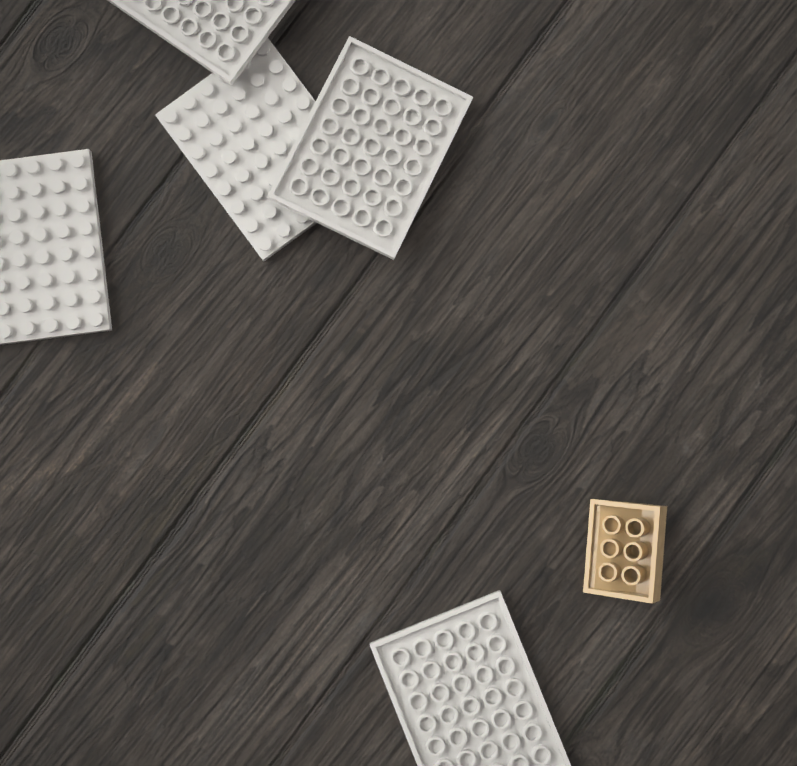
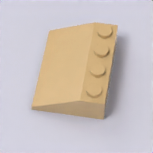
(625, 550)

